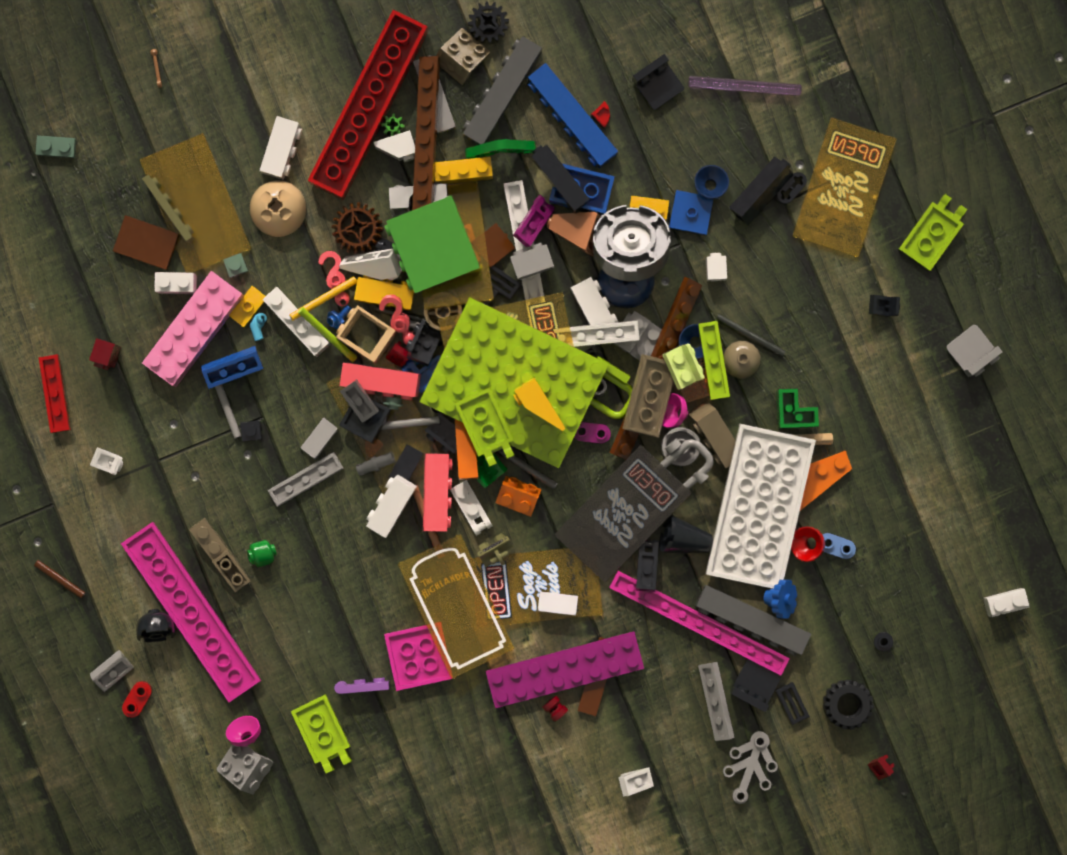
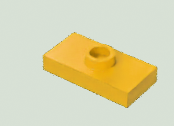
(247, 306)

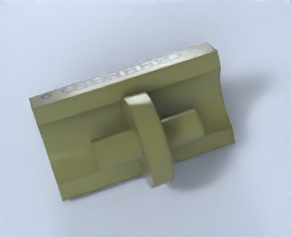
(496, 551)

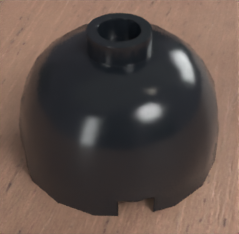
(155, 626)

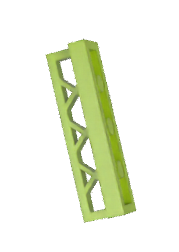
(714, 360)

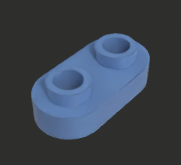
(837, 545)

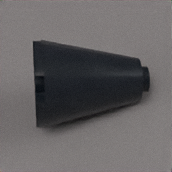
(684, 537)

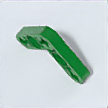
(500, 146)

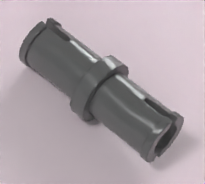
(375, 463)

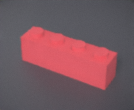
(382, 380)
(436, 493)

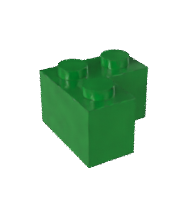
(789, 413)

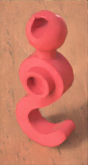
(335, 277)
(399, 321)

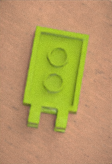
(933, 233)
(485, 425)
(322, 732)

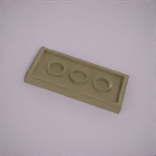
(649, 397)

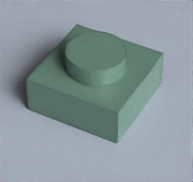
(235, 265)

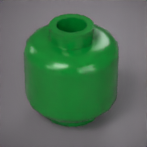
(261, 553)

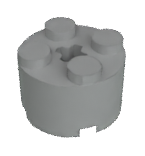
(682, 434)

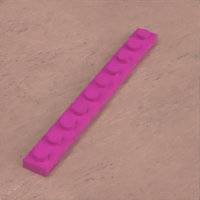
(701, 624)

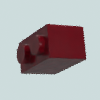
(104, 354)

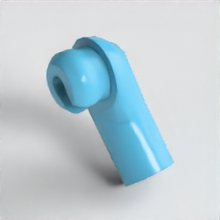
(256, 326)

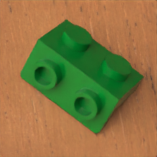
(488, 474)

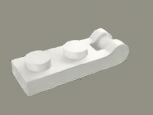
(471, 507)

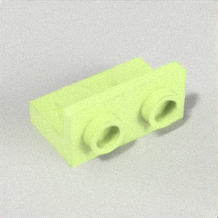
(683, 366)

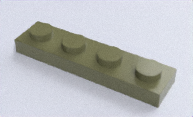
(174, 214)

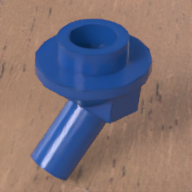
(336, 319)

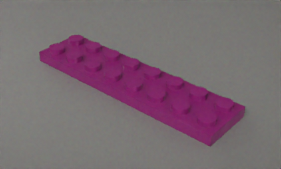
(564, 669)

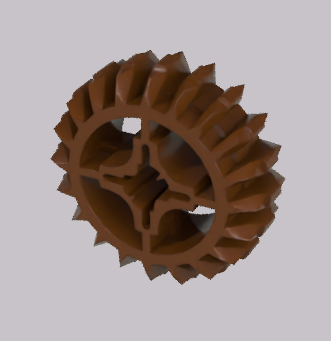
(366, 226)

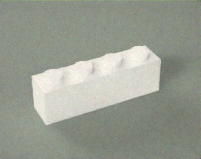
(300, 327)

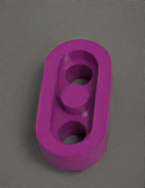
(591, 433)

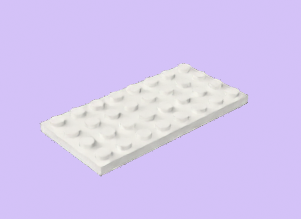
(760, 506)

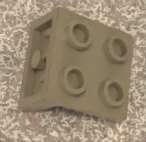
(461, 55)

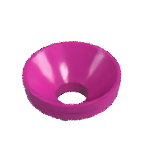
(671, 417)
(242, 727)

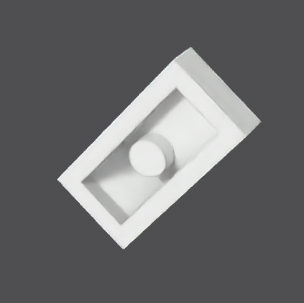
(635, 781)

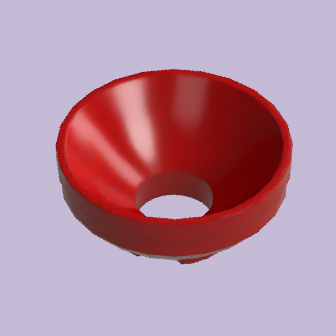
(799, 544)

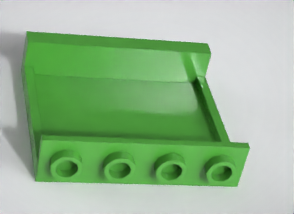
(432, 244)

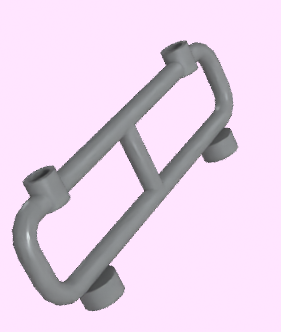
(675, 449)

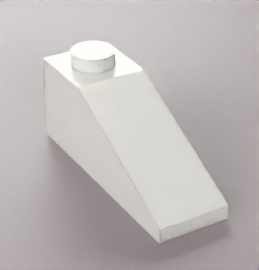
(376, 264)

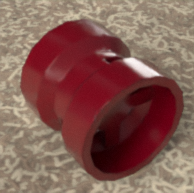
(558, 712)

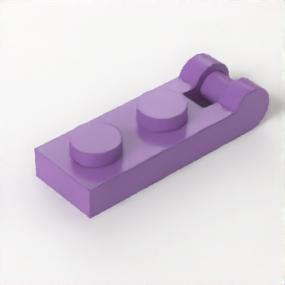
(362, 686)

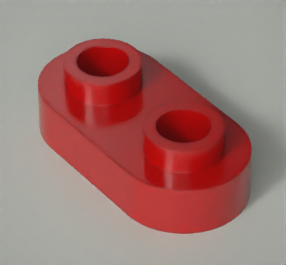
(137, 699)

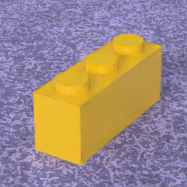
(463, 170)
(373, 291)

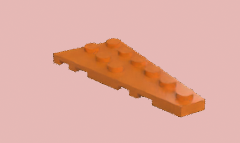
(823, 475)

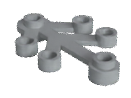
(751, 764)

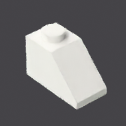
(398, 146)

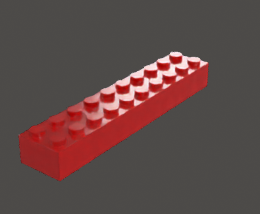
(368, 104)

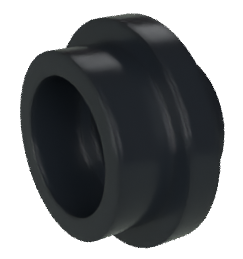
(877, 639)

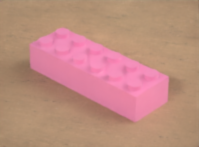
(193, 329)

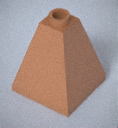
(575, 228)

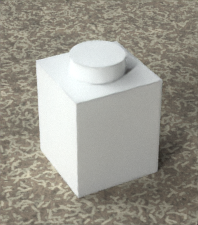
(716, 267)

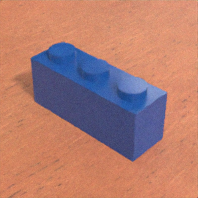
(231, 367)

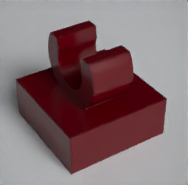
(397, 355)
(881, 767)

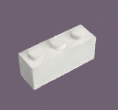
(281, 148)
(591, 303)
(390, 505)

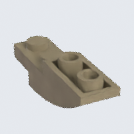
(220, 554)

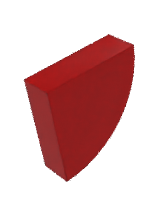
(602, 114)

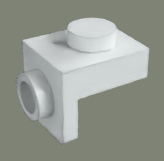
(107, 461)

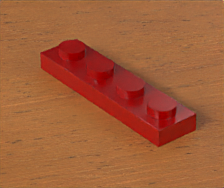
(54, 393)

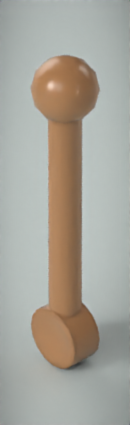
(154, 52)

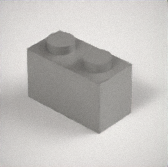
(531, 261)

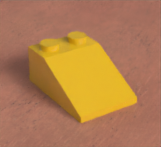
(535, 400)

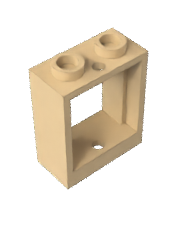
(382, 345)

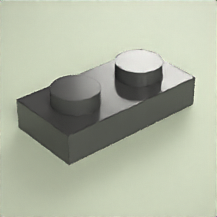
(359, 401)

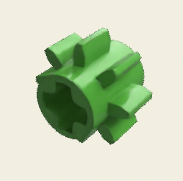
(389, 122)

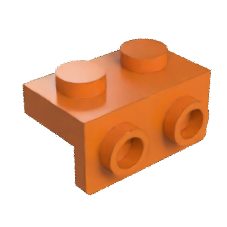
(518, 495)

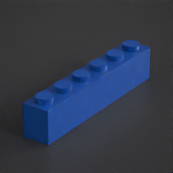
(572, 115)

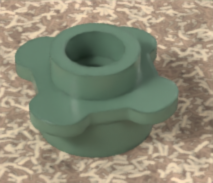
(393, 402)

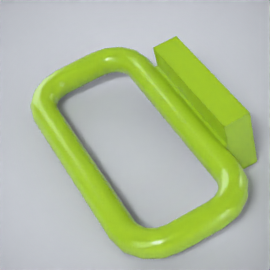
(620, 379)

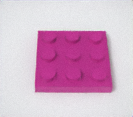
(414, 658)

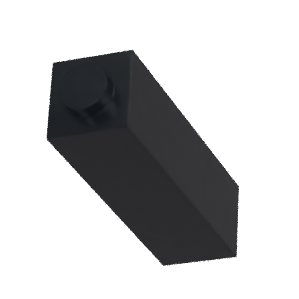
(559, 178)
(761, 190)

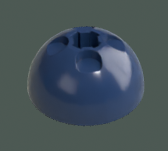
(625, 293)

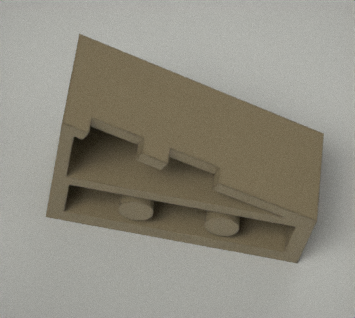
(715, 432)

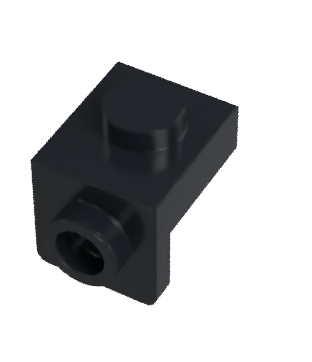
(884, 305)

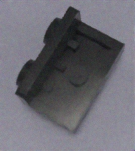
(423, 344)
(443, 433)

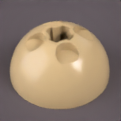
(277, 219)

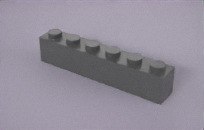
(502, 91)
(752, 619)

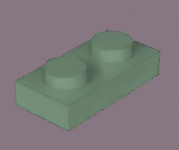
(55, 146)

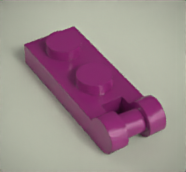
(534, 221)

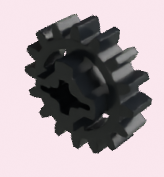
(481, 16)

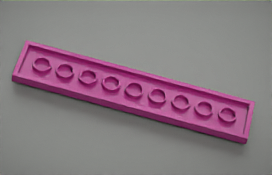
(191, 612)

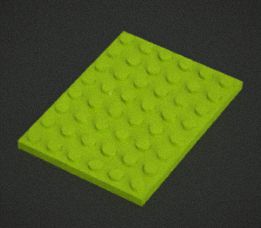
(504, 354)

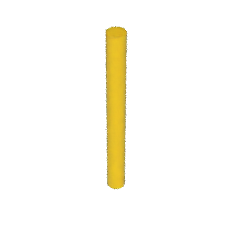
(325, 297)

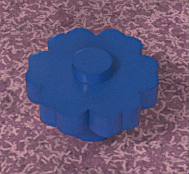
(782, 598)

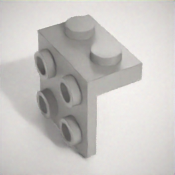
(973, 351)
(244, 768)

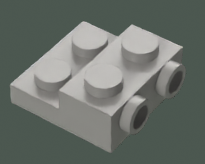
(648, 337)

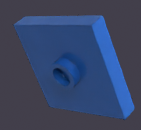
(690, 213)

